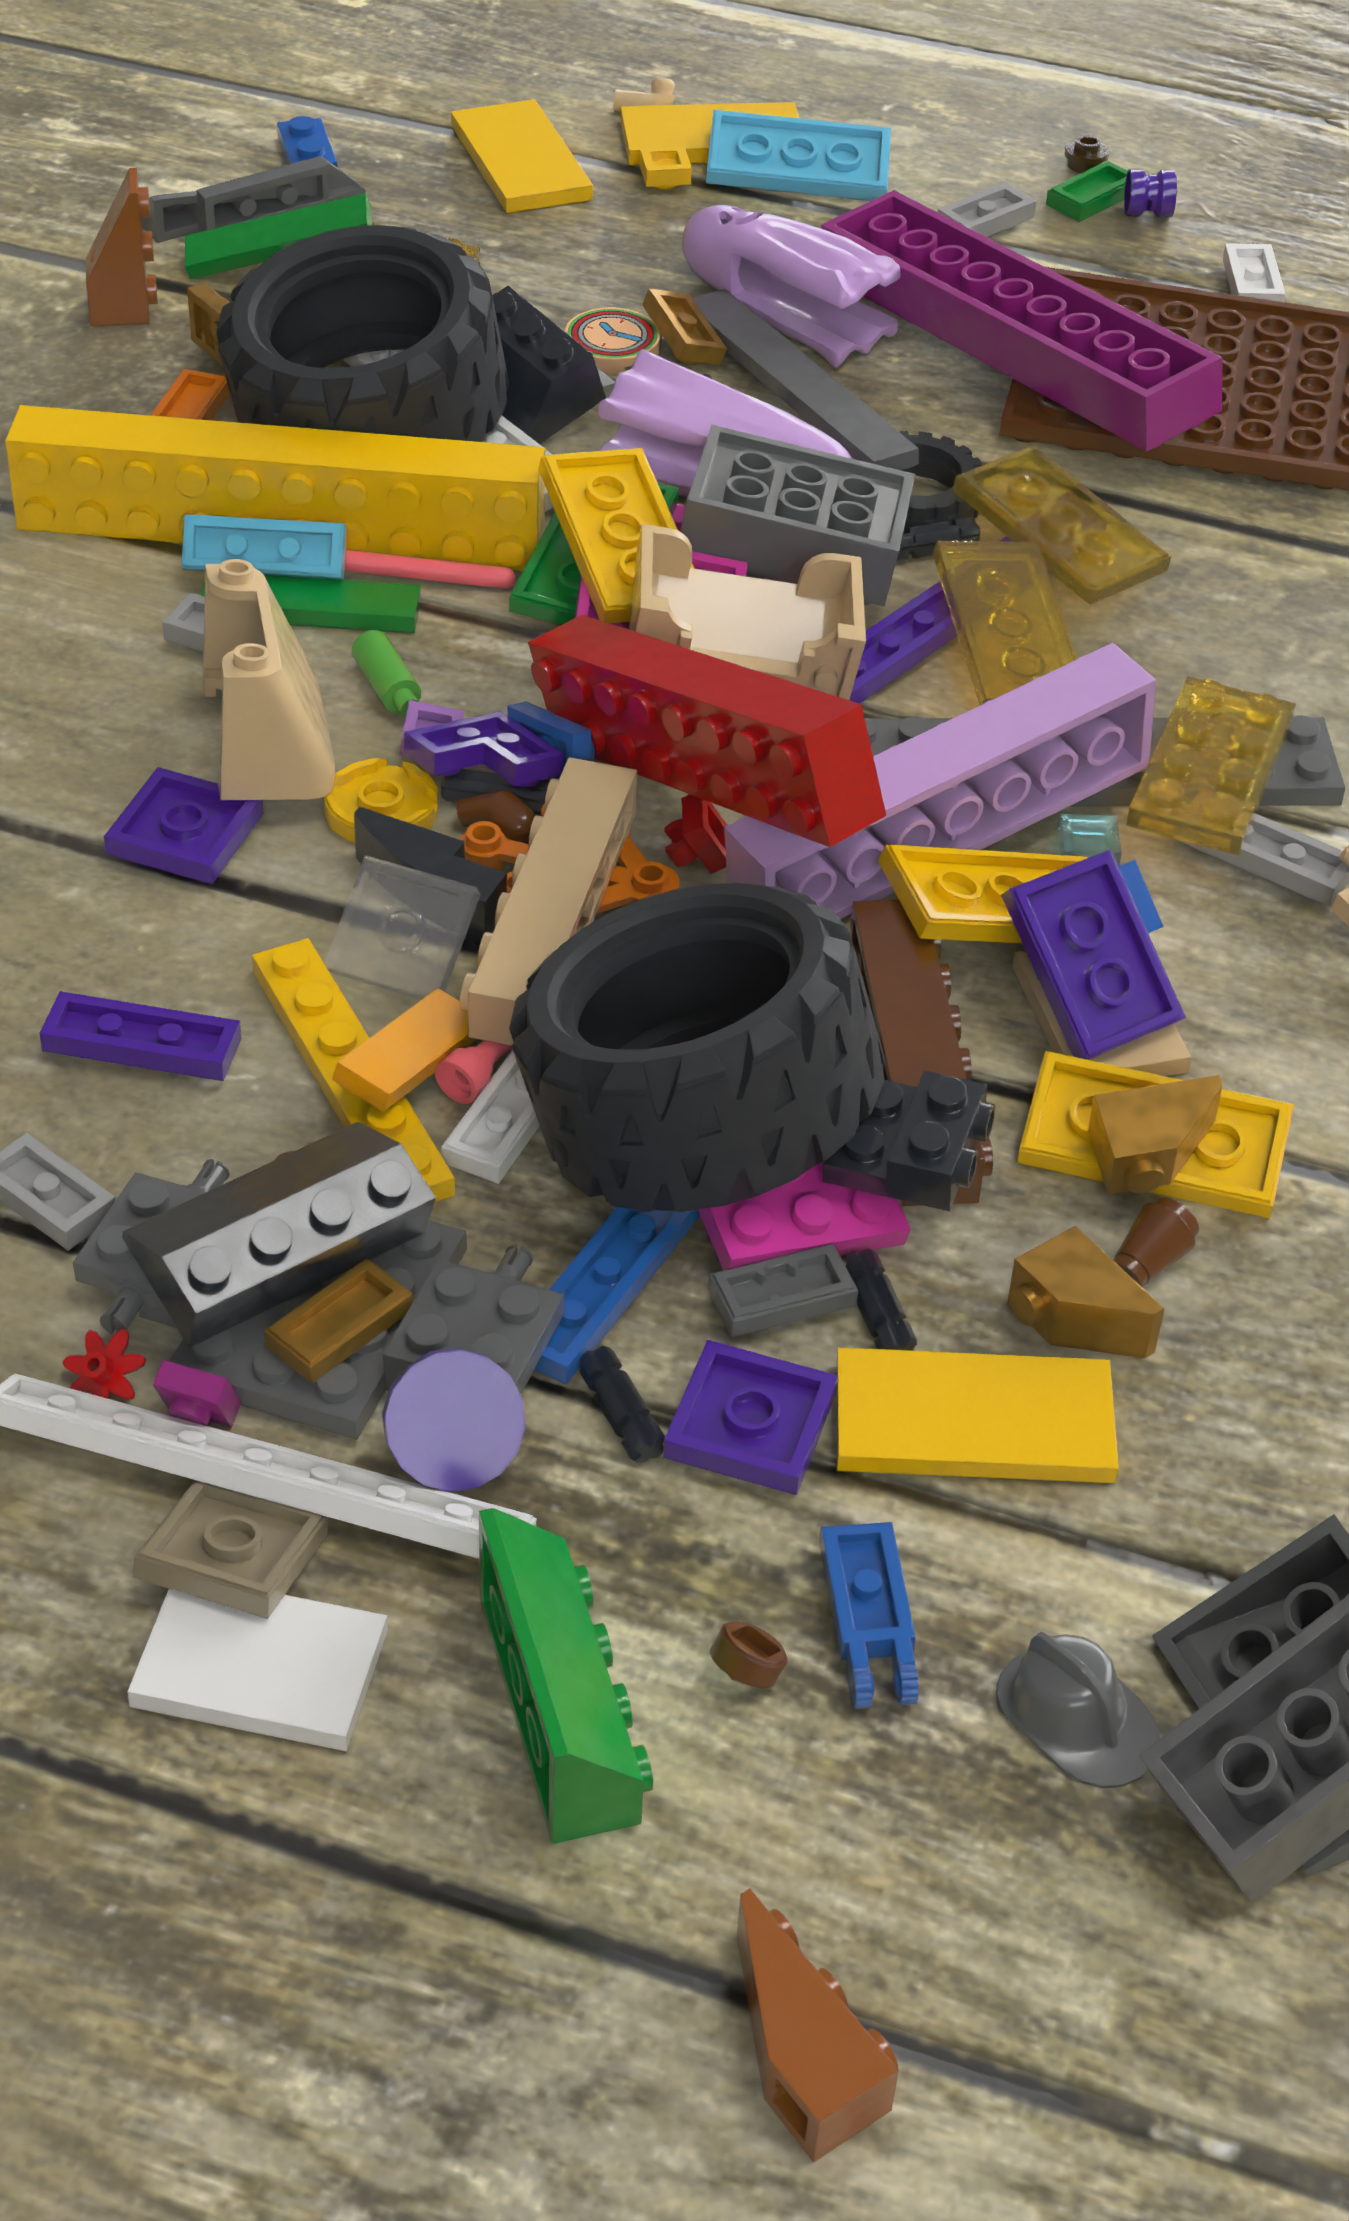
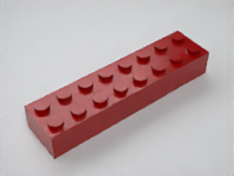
(714, 728)

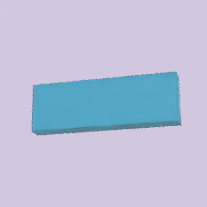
(268, 544)

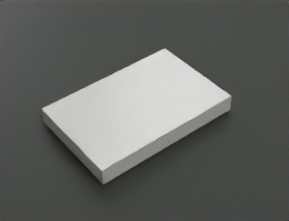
(274, 1676)

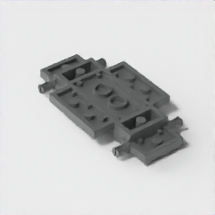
(449, 1310)

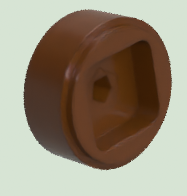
(748, 1654)

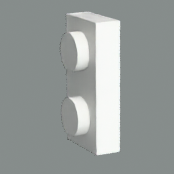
(1253, 271)

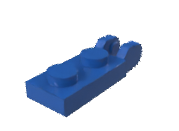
(869, 1607)

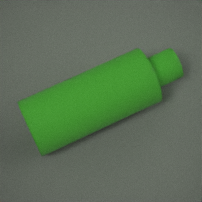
(385, 671)

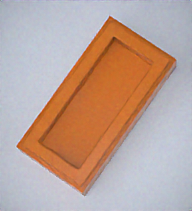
(194, 396)

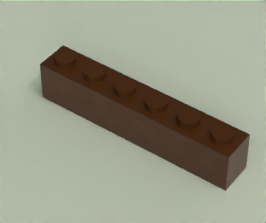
(912, 1007)

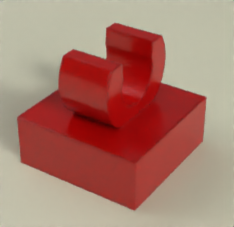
(697, 835)

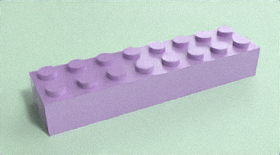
(972, 780)

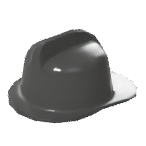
(1077, 1710)

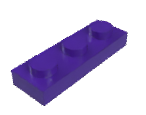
(141, 1036)

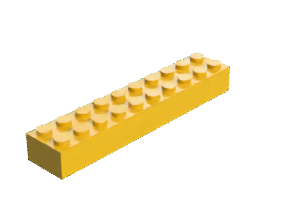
(391, 491)

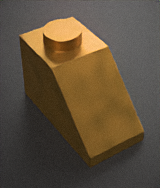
(1151, 1131)
(1083, 1298)

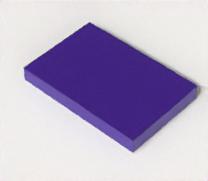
(1093, 956)

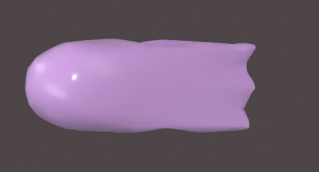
(793, 277)
(672, 411)

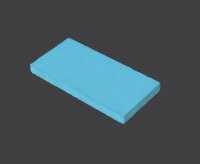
(798, 155)

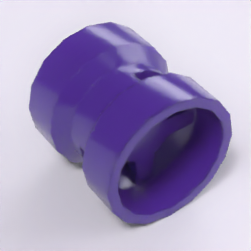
(1150, 192)

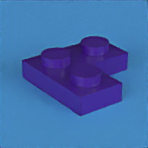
(487, 740)

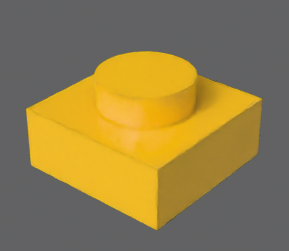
(665, 166)

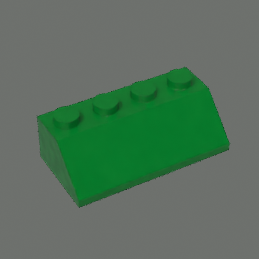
(560, 1680)

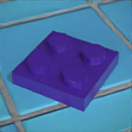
(182, 826)
(751, 1417)

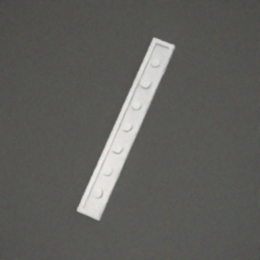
(245, 1464)

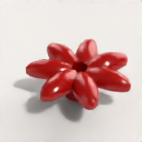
(104, 1366)

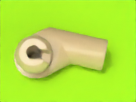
(660, 95)

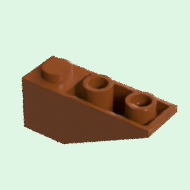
(116, 261)
(812, 2053)

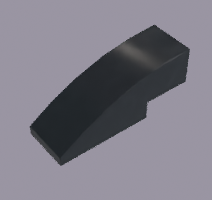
(431, 853)

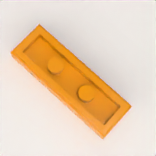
(405, 1051)

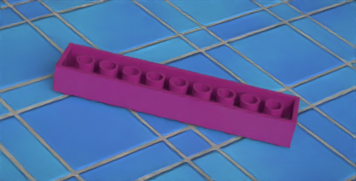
(1036, 324)

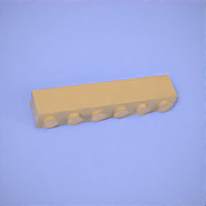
(553, 888)

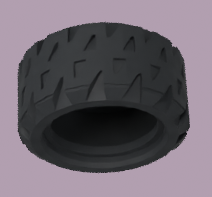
(356, 296)
(699, 1047)

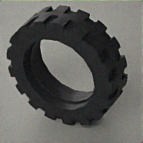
(941, 462)

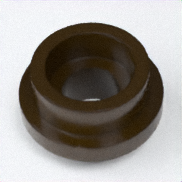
(1085, 153)

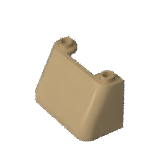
(783, 629)
(271, 698)

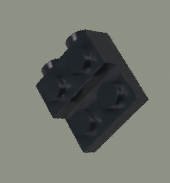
(917, 1141)

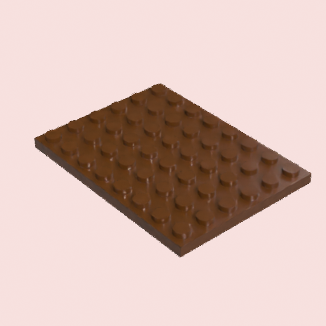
(1279, 386)

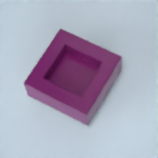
(196, 1395)

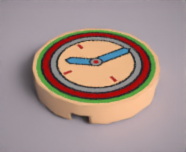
(614, 336)

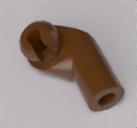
(500, 808)

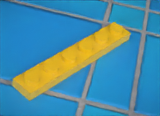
(328, 1031)

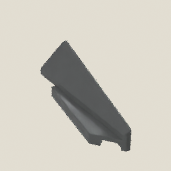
(248, 198)

